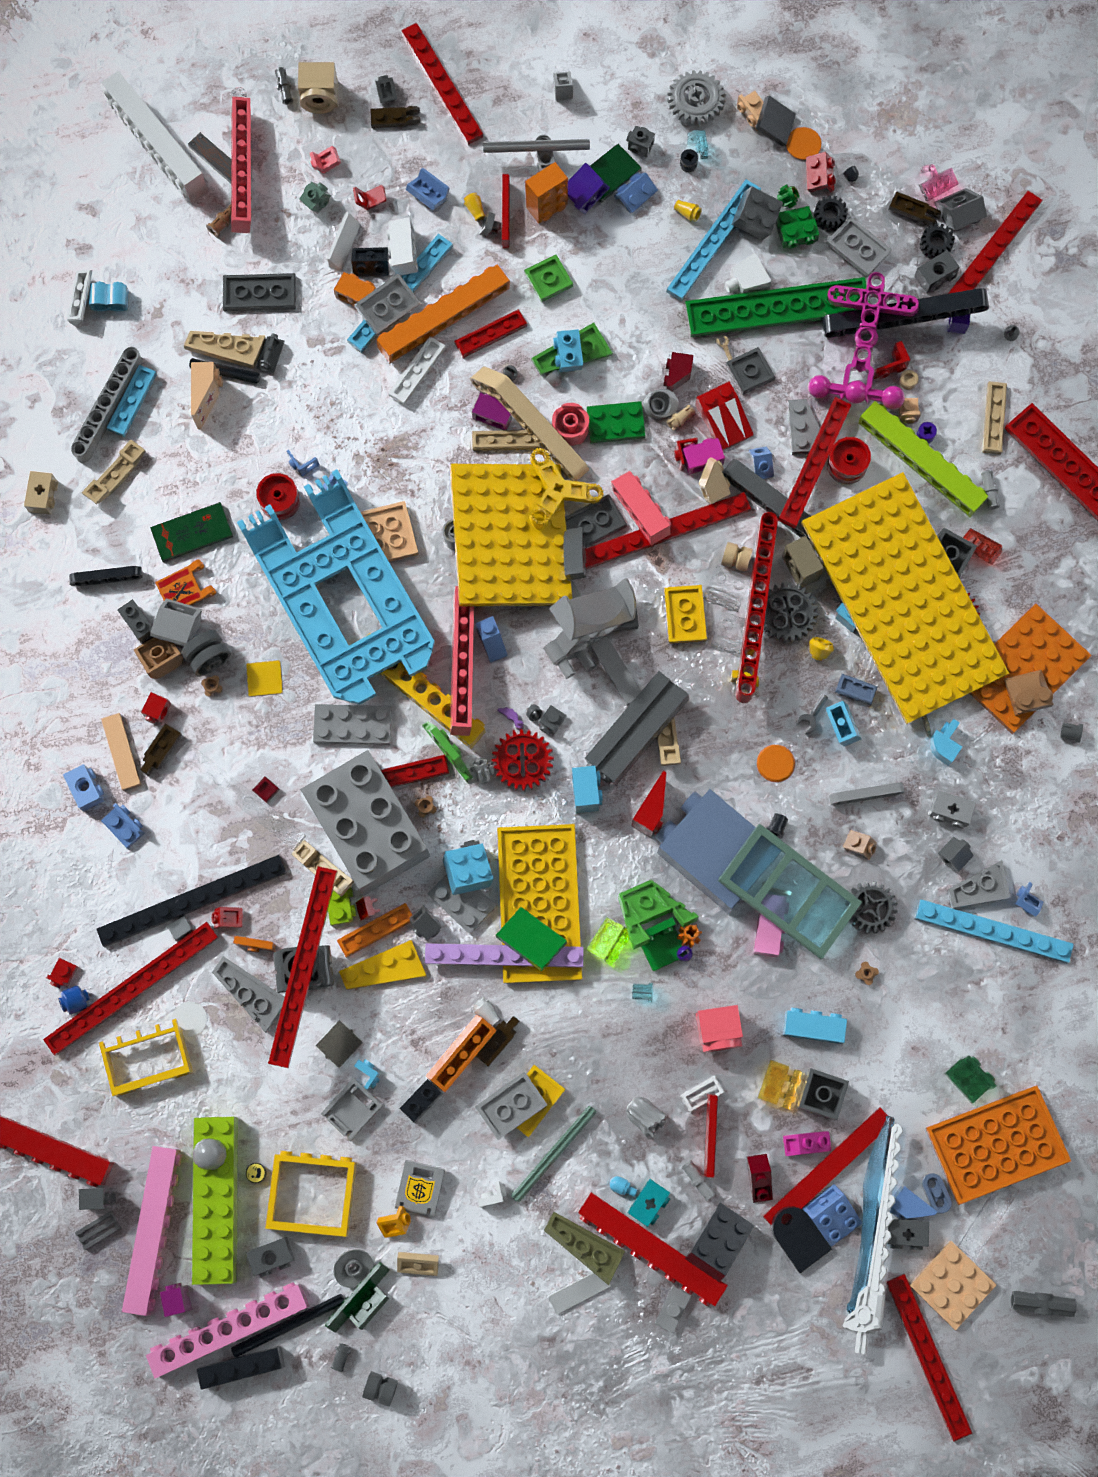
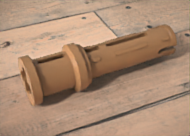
(223, 220)

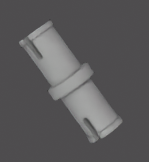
(991, 489)
(698, 1180)

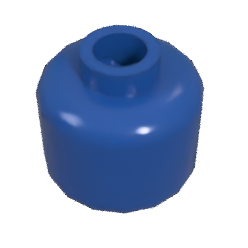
(73, 1000)

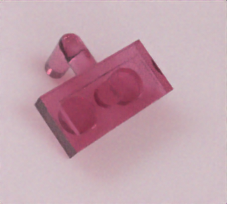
(938, 183)

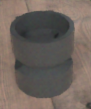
(380, 1388)

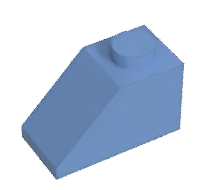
(491, 639)
(910, 1205)

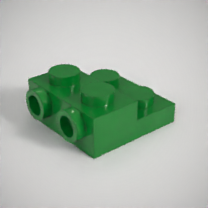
(797, 227)

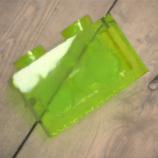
(608, 941)

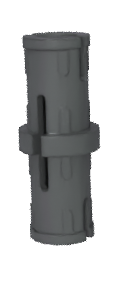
(283, 85)

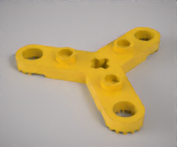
(552, 478)

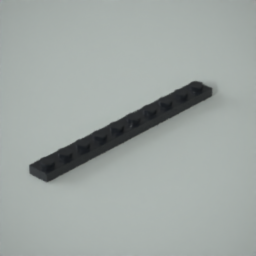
(191, 901)

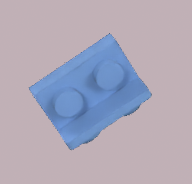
(122, 826)

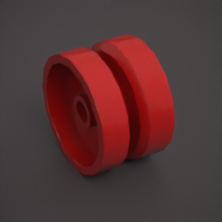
(848, 460)
(280, 493)

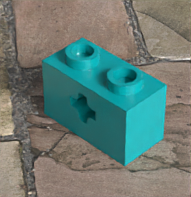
(649, 1191)

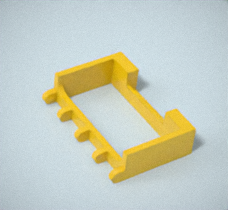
(130, 1087)

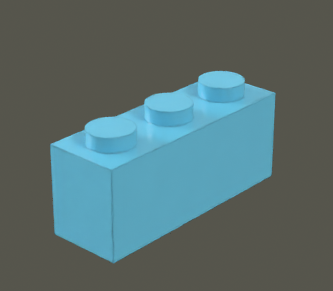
(815, 1026)

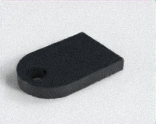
(799, 1238)

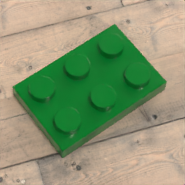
(616, 422)

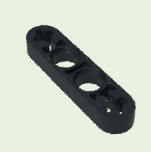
(105, 576)

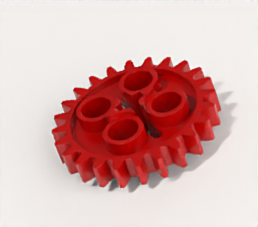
(539, 759)

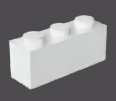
(402, 246)

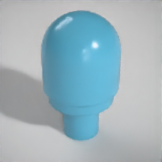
(622, 1186)

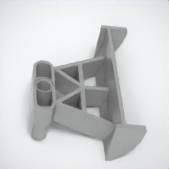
(588, 621)

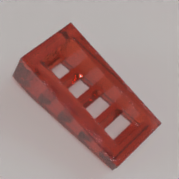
(992, 545)

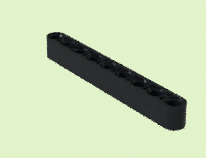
(930, 309)

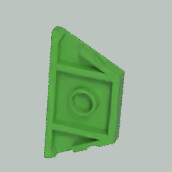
(451, 751)

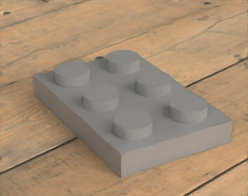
(858, 246)
(387, 304)
(466, 908)
(511, 1105)

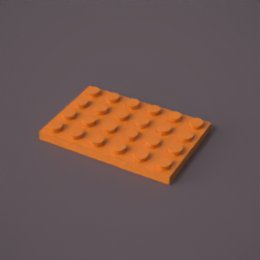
(1030, 646)
(997, 1145)

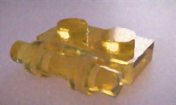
(773, 1083)

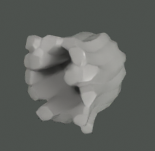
(645, 1116)

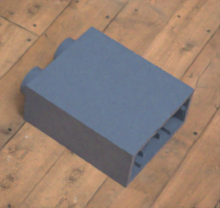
(705, 844)

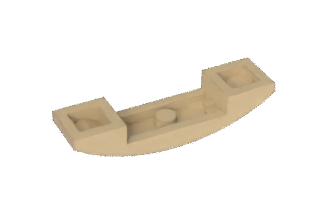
(115, 474)
(668, 745)
(312, 858)

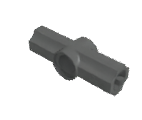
(1043, 1303)

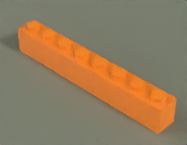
(443, 313)

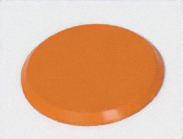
(803, 143)
(775, 763)

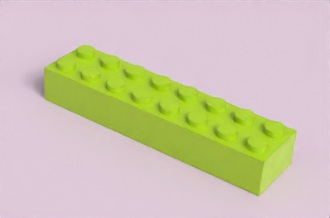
(215, 1206)

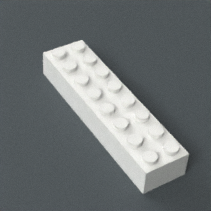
(154, 137)

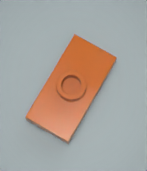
(254, 945)

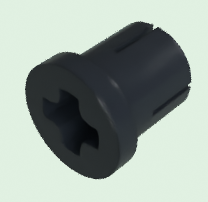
(778, 825)

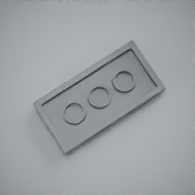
(352, 724)

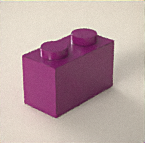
(491, 412)
(176, 1299)

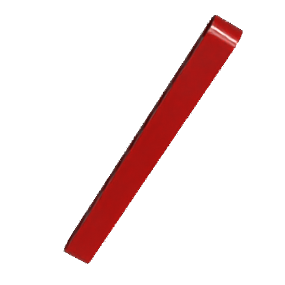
(753, 613)

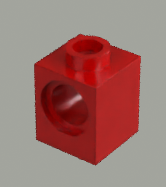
(155, 708)

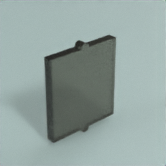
(339, 1044)

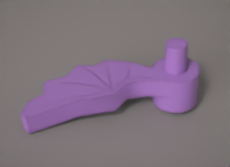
(511, 715)

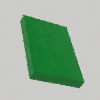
(531, 939)

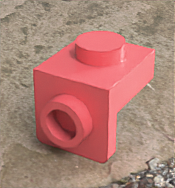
(325, 160)

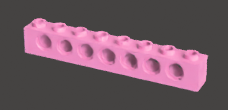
(161, 1365)

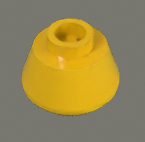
(820, 648)

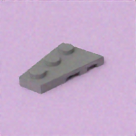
(983, 887)

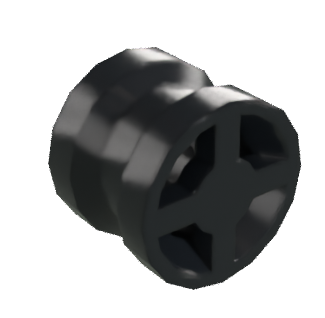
(686, 164)

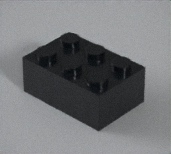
(719, 1242)

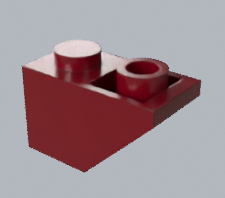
(679, 370)
(760, 1178)

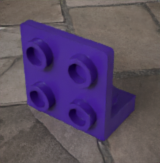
(586, 188)

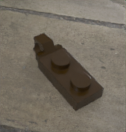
(160, 748)
(498, 1041)

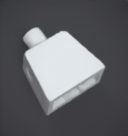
(748, 276)

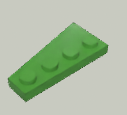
(592, 347)

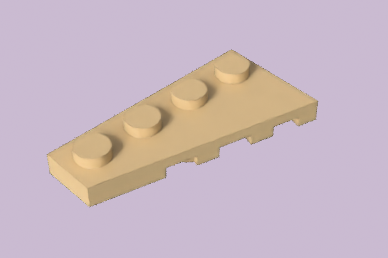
(235, 349)

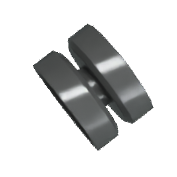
(206, 653)

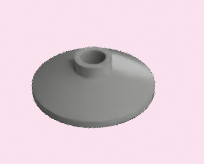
(352, 1276)

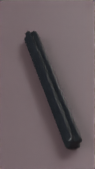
(287, 1325)

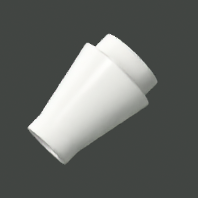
(485, 1010)

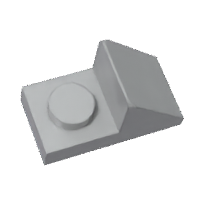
(563, 85)

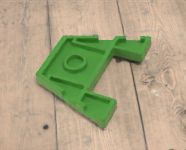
(648, 903)

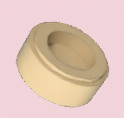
(908, 379)

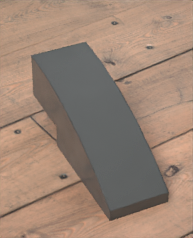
(574, 554)

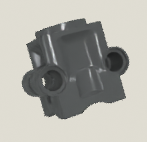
(322, 973)

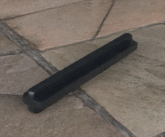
(233, 372)

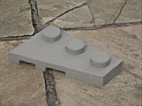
(802, 426)

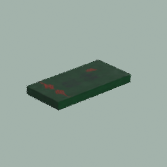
(191, 532)

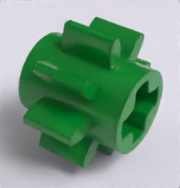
(788, 196)

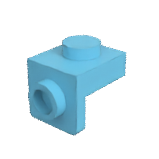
(367, 1068)

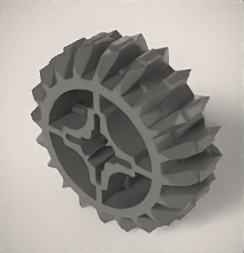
(886, 899)

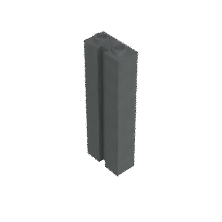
(637, 728)

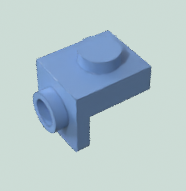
(1028, 901)

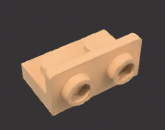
(750, 107)

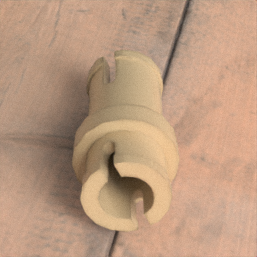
(679, 418)

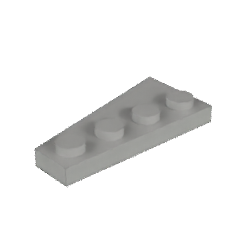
(253, 995)

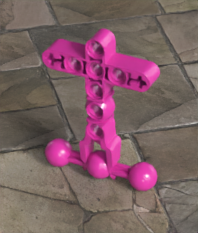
(857, 391)

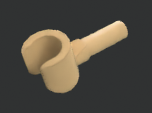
(725, 347)

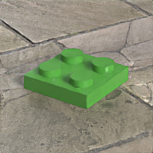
(548, 278)

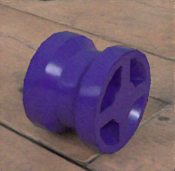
(930, 428)

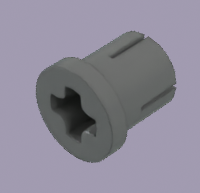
(1072, 731)

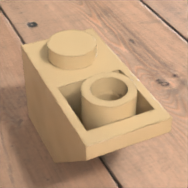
(712, 482)

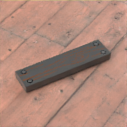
(212, 155)

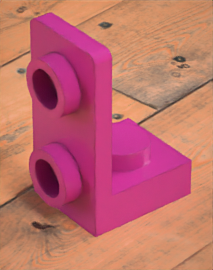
(807, 1143)

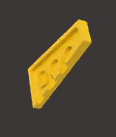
(386, 967)

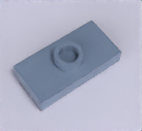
(856, 689)

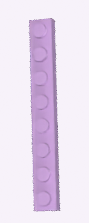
(494, 955)

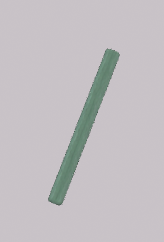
(553, 1154)

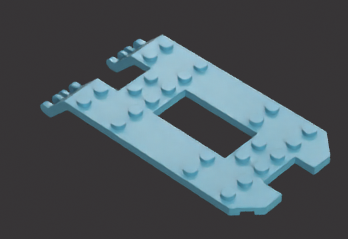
(349, 546)

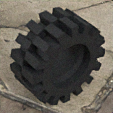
(834, 204)
(940, 232)

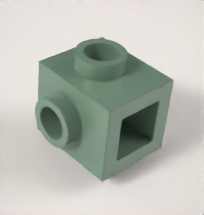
(315, 196)

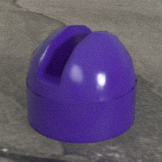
(687, 957)

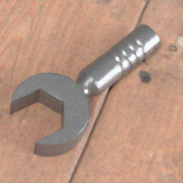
(815, 710)

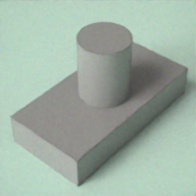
(672, 1309)

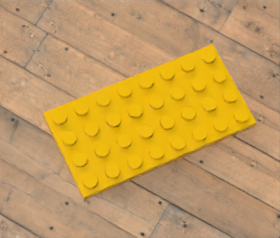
(540, 877)

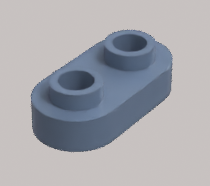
(937, 1192)

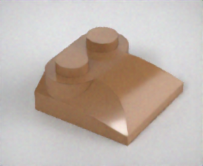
(158, 657)
(1029, 692)

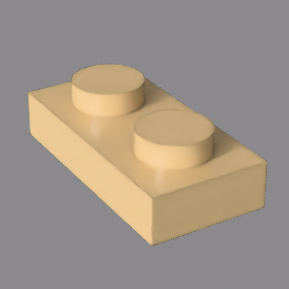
(417, 1263)

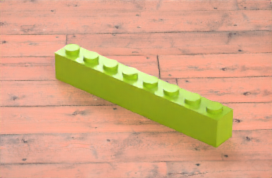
(923, 459)

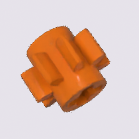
(693, 931)

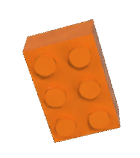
(546, 193)

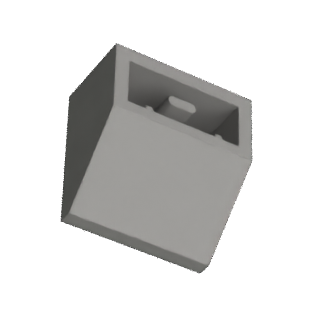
(176, 622)

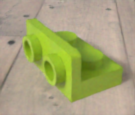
(340, 908)

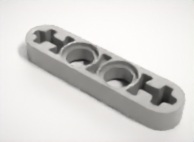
(866, 793)

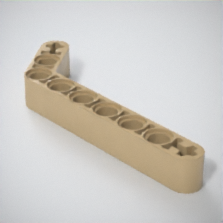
(531, 420)

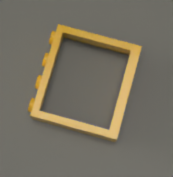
(311, 1228)

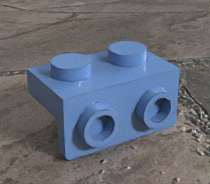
(428, 189)
(636, 191)

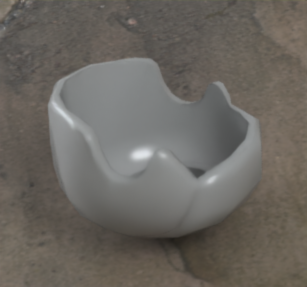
(209, 1154)

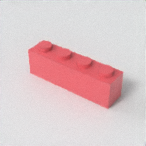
(640, 507)

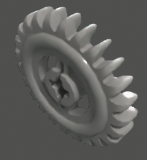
(695, 108)

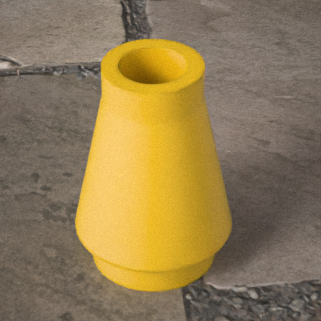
(474, 205)
(688, 210)

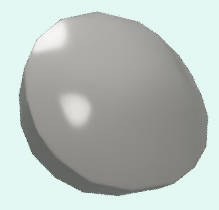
(660, 403)

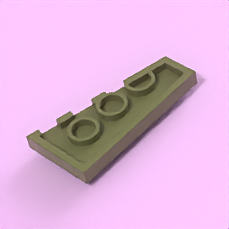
(586, 1246)

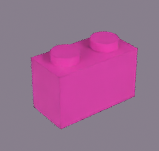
(696, 455)

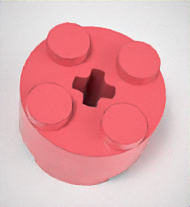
(574, 414)

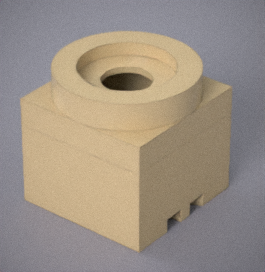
(318, 86)

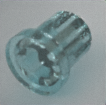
(643, 991)

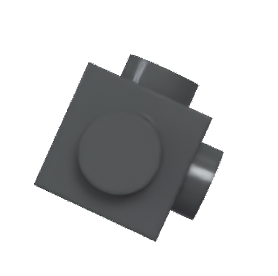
(956, 854)
(425, 923)

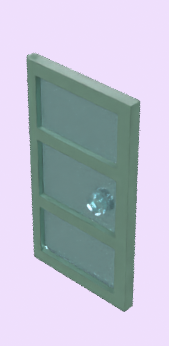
(789, 891)

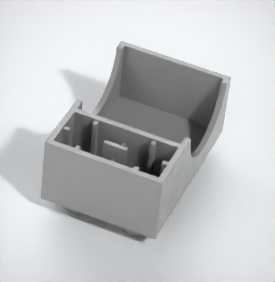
(365, 822)

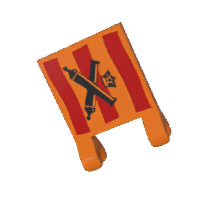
(183, 587)

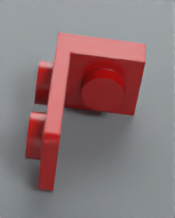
(902, 361)

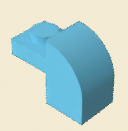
(944, 747)

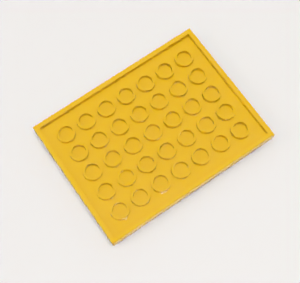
(496, 546)

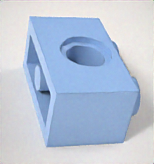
(75, 780)

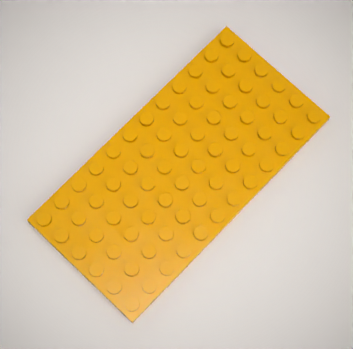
(905, 598)

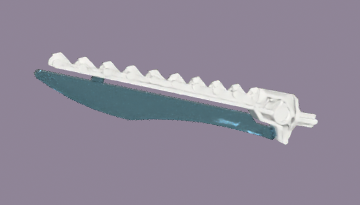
(868, 1295)

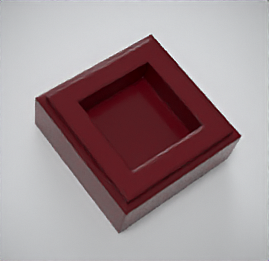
(265, 789)

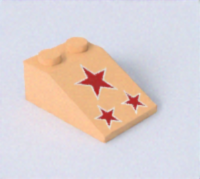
(204, 390)

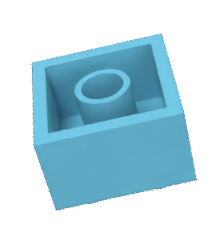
(585, 789)
(467, 869)

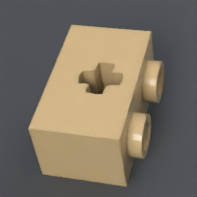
(37, 484)

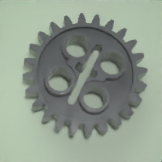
(804, 610)

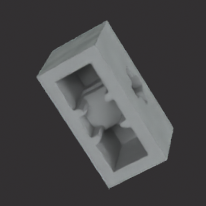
(962, 807)

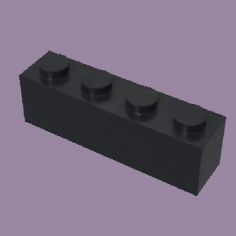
(240, 1367)

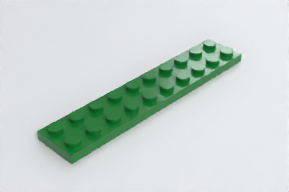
(765, 308)

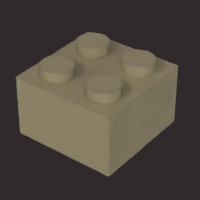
(803, 561)

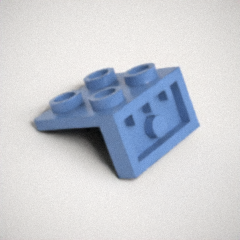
(832, 1215)

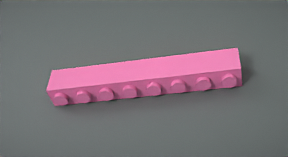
(151, 1231)

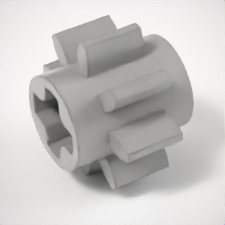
(482, 770)

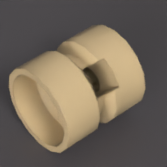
(736, 556)

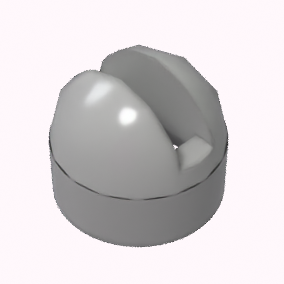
(554, 378)

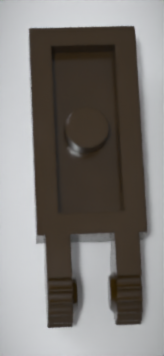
(394, 117)
(914, 209)

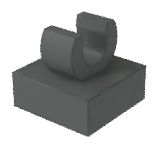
(490, 225)

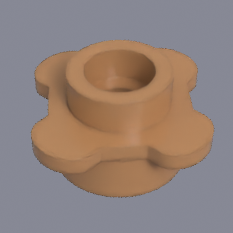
(210, 690)
(424, 811)
(868, 979)

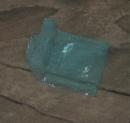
(699, 139)

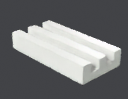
(687, 1102)

